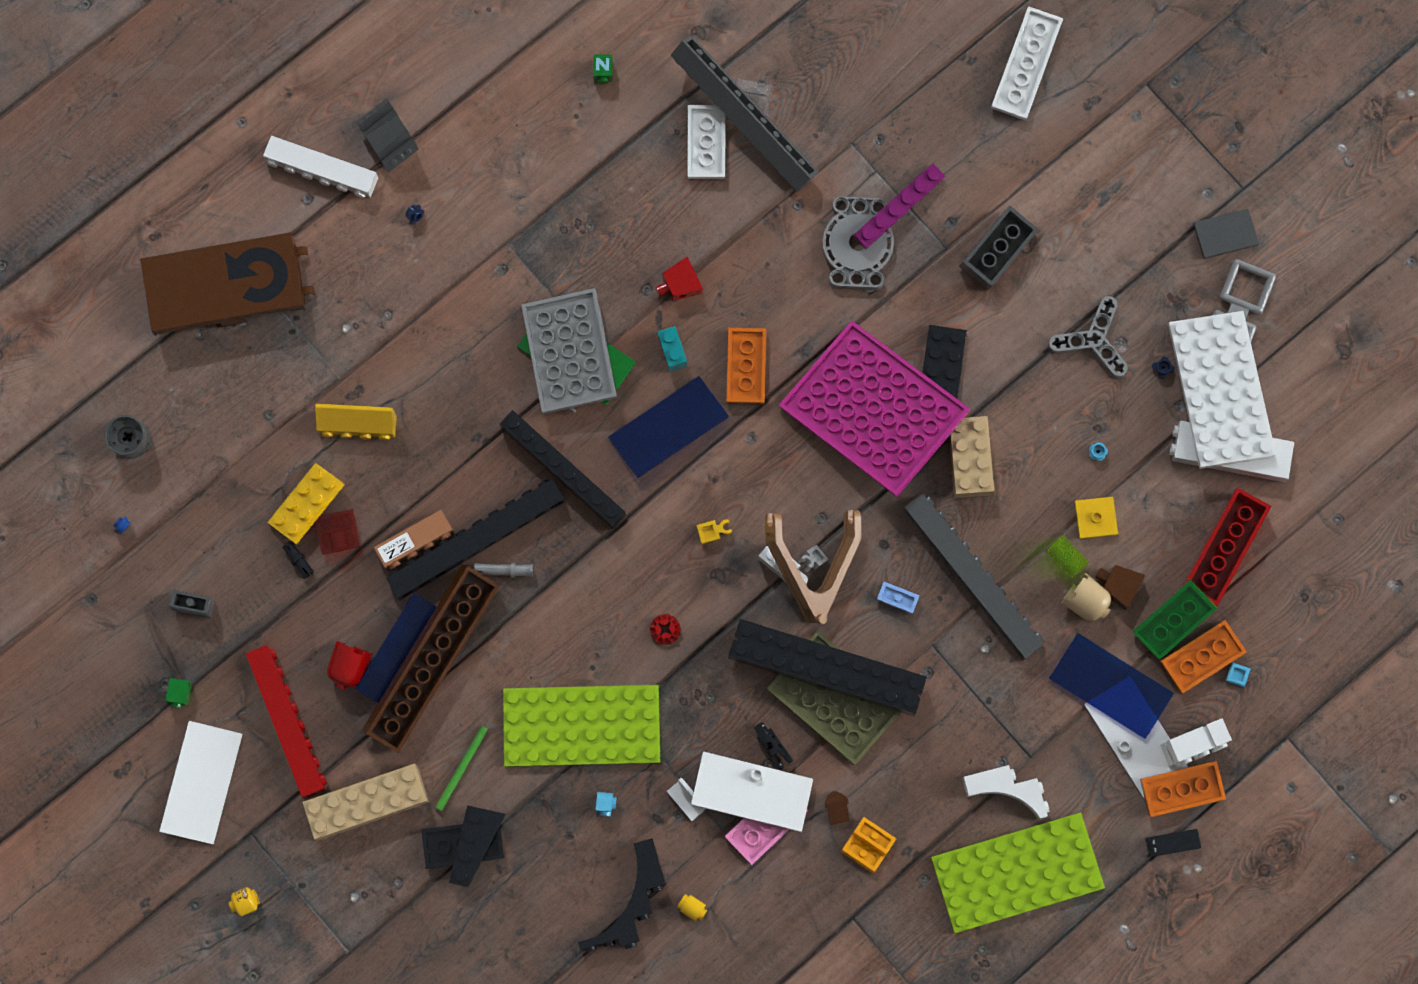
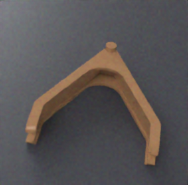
(816, 603)

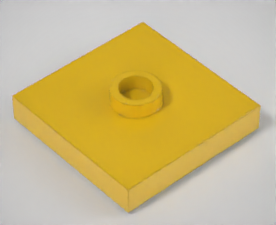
(1096, 517)

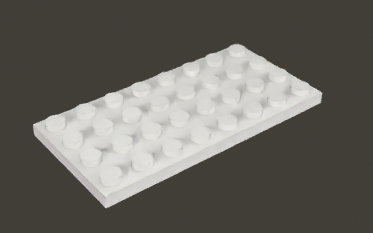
(1221, 389)

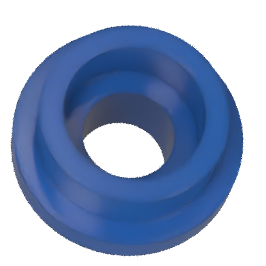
(121, 525)

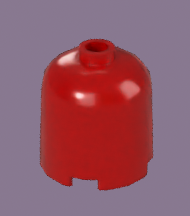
(347, 665)

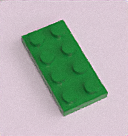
(1174, 619)

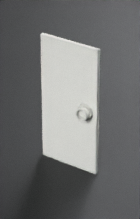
(1137, 755)
(201, 782)
(752, 791)

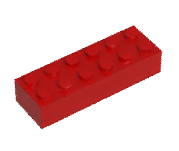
(1228, 544)

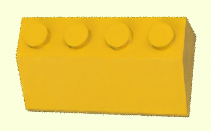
(355, 421)

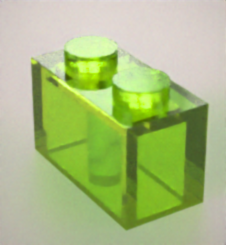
(1067, 556)

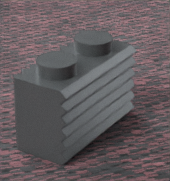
(191, 603)

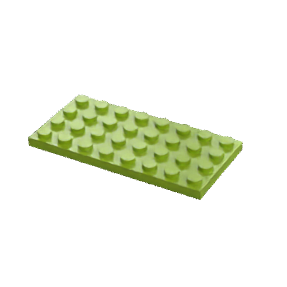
(581, 725)
(1017, 872)

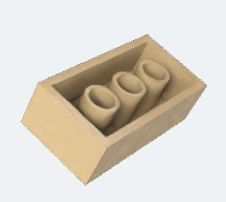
(971, 458)

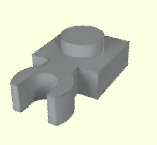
(813, 558)

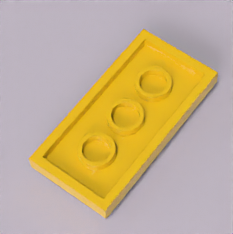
(306, 503)

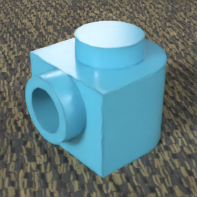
(605, 804)

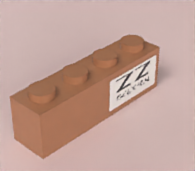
(413, 540)

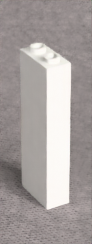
(1269, 468)

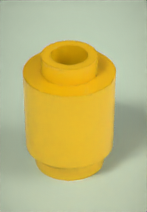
(692, 907)

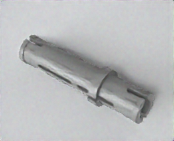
(504, 569)

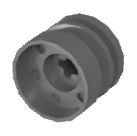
(117, 436)

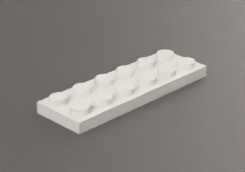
(1027, 63)

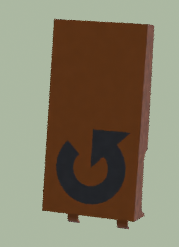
(224, 283)

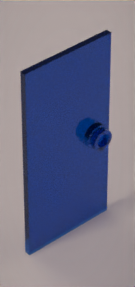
(668, 427)
(395, 647)
(1111, 686)

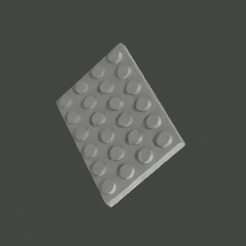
(569, 351)

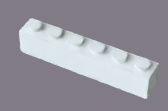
(320, 167)

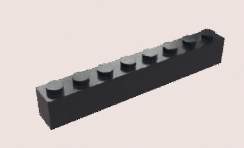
(562, 469)

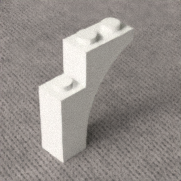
(1002, 782)

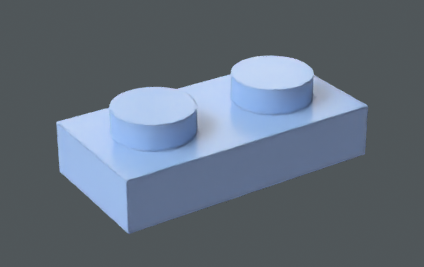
(898, 597)

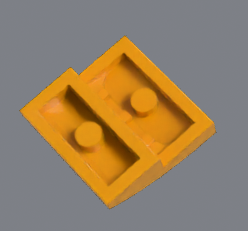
(868, 845)

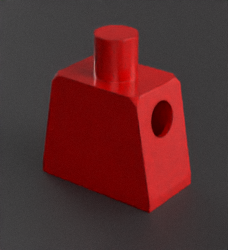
(680, 281)

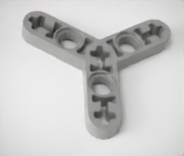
(1102, 343)

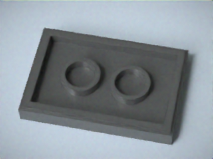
(1225, 233)

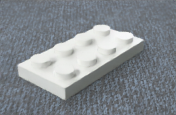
(706, 142)

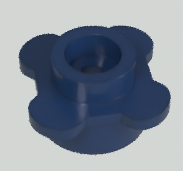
(414, 213)
(1163, 372)

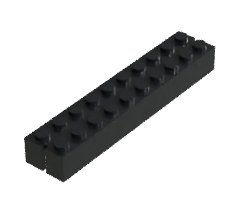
(827, 667)

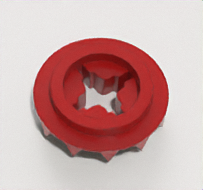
(666, 638)

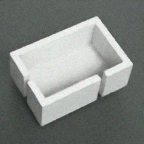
(1196, 743)

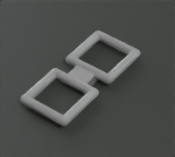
(1240, 305)

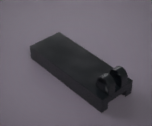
(1173, 843)

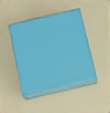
(1237, 674)

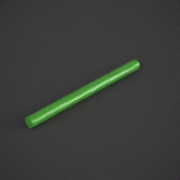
(461, 768)

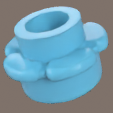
(1099, 456)

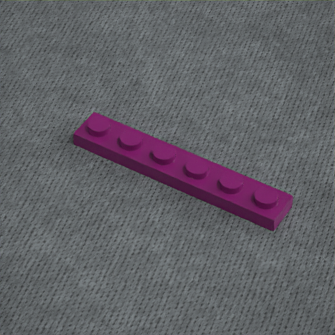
(899, 206)

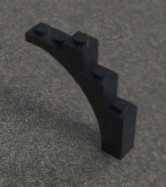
(648, 878)

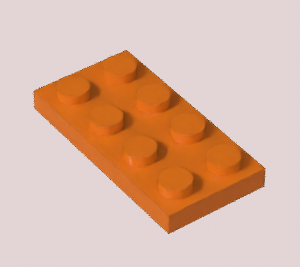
(746, 365)
(1203, 657)
(1183, 789)

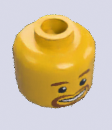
(244, 901)

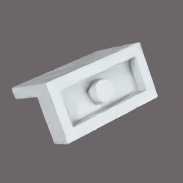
(682, 795)

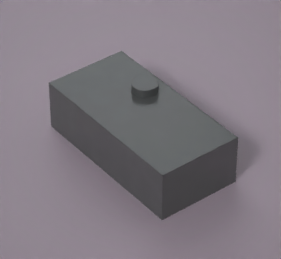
(998, 247)

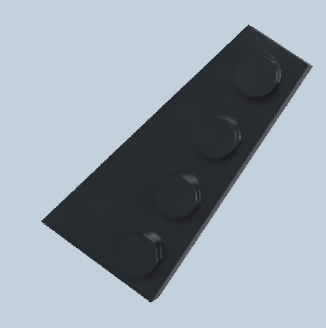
(474, 841)

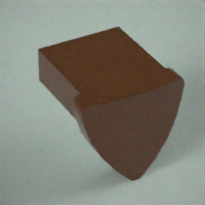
(837, 808)

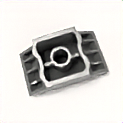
(387, 135)

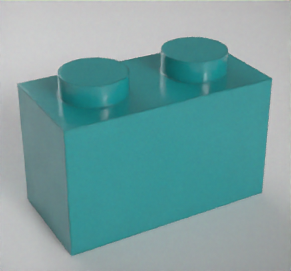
(672, 349)

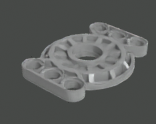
(850, 260)

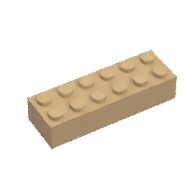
(365, 802)

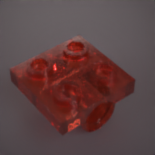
(337, 532)

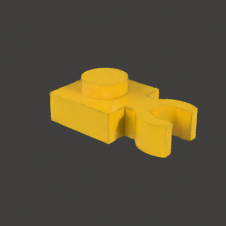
(710, 531)

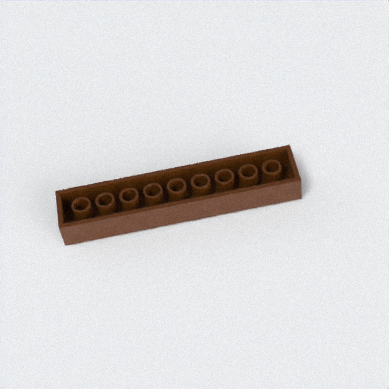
(430, 658)

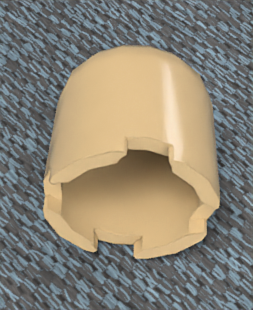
(1088, 599)

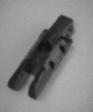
(767, 736)

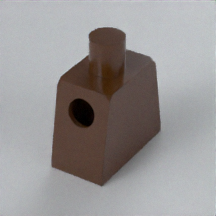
(1120, 584)

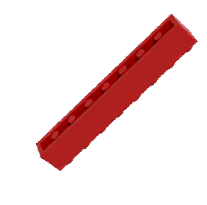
(286, 722)

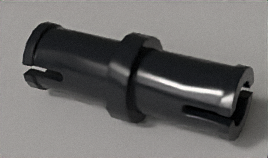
(298, 559)

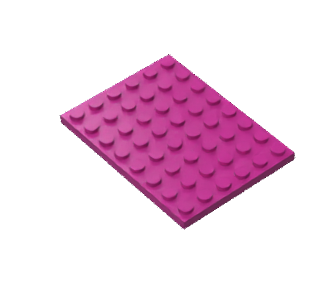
(874, 408)

